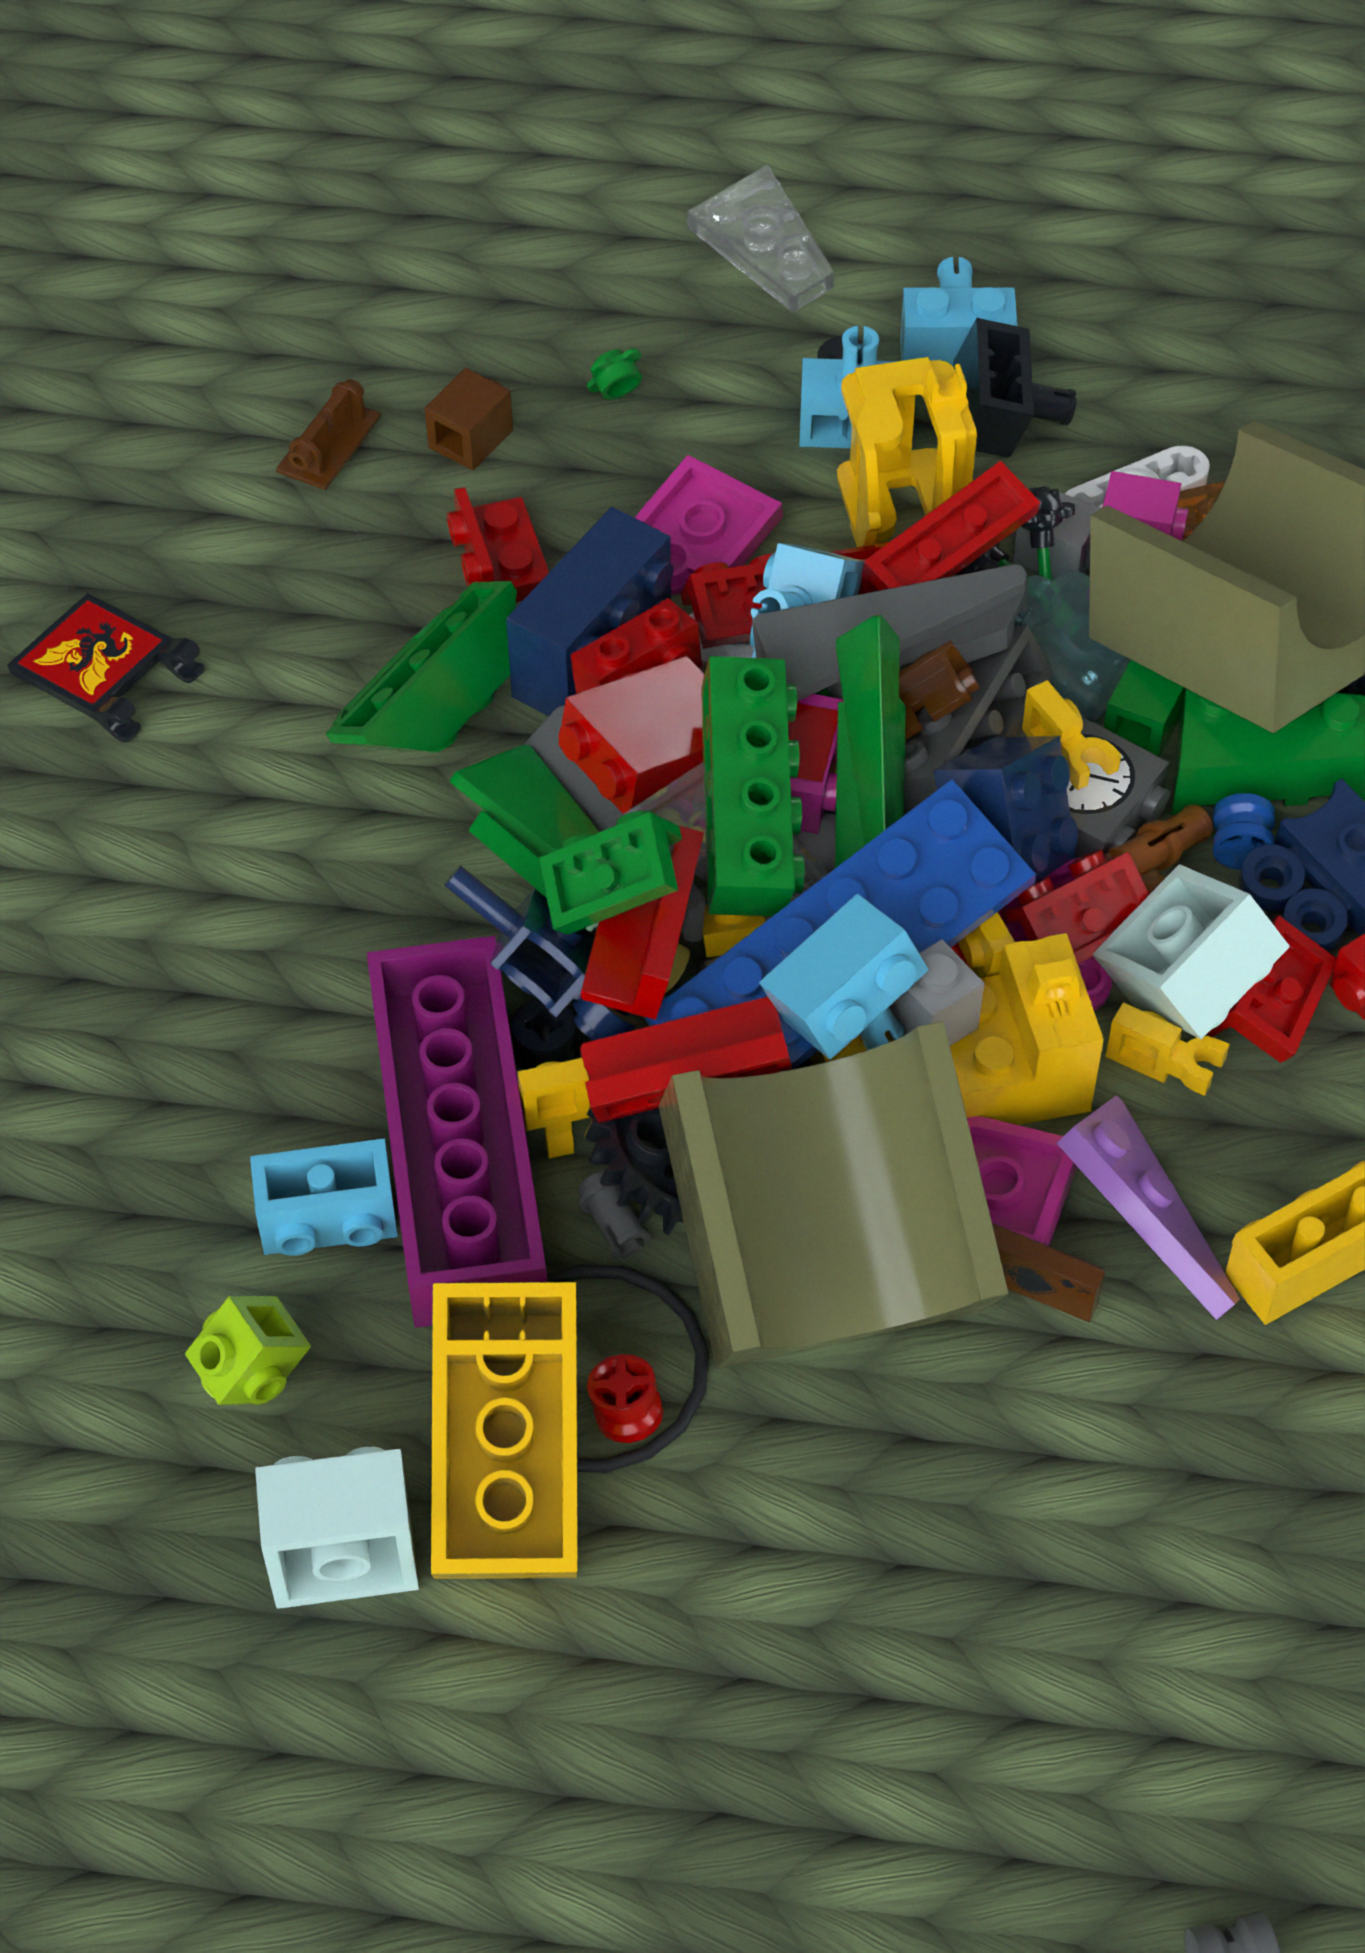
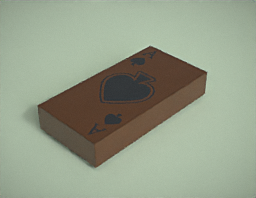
(1049, 1274)

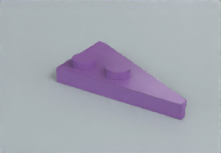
(1127, 1173)

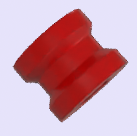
(609, 1389)

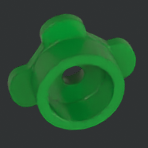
(615, 373)

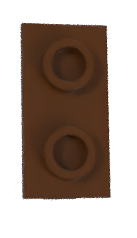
(330, 437)
(939, 682)

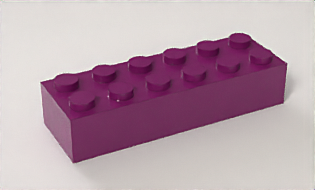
(454, 1119)

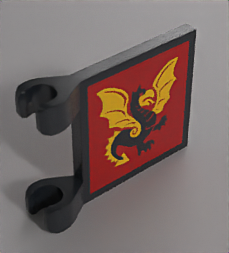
(98, 656)

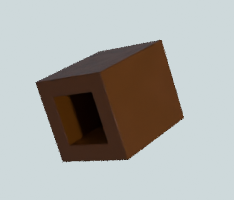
(469, 418)

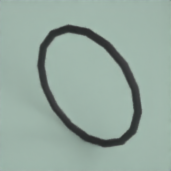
(700, 1367)

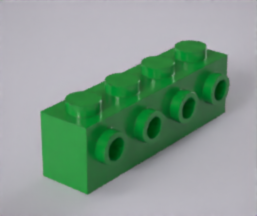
(749, 787)

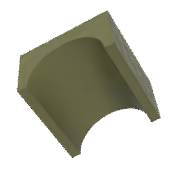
(1258, 598)
(832, 1199)

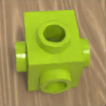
(247, 1350)

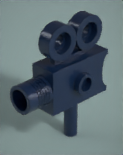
(1326, 852)
(541, 958)

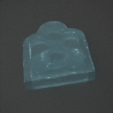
(1060, 623)

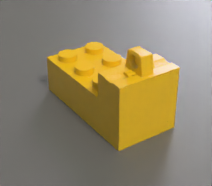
(1033, 1041)
(504, 1431)

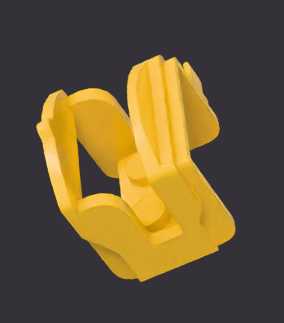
(881, 452)

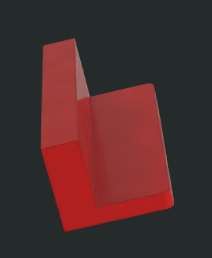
(953, 532)
(638, 947)
(635, 1067)

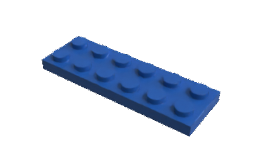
(929, 872)

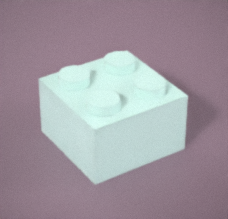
(1191, 950)
(336, 1527)

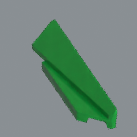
(868, 736)
(524, 810)

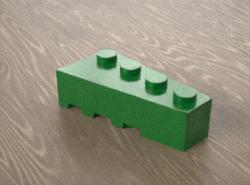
(1230, 755)

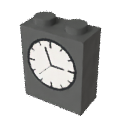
(1116, 804)

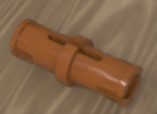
(1162, 842)

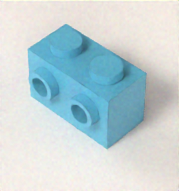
(323, 1197)

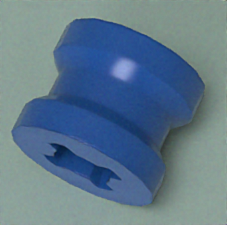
(1241, 825)

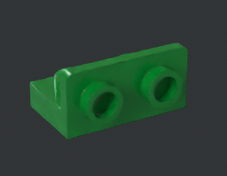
(609, 871)

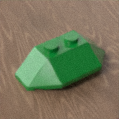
(435, 677)

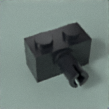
(1001, 387)

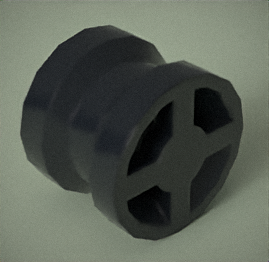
(556, 1035)

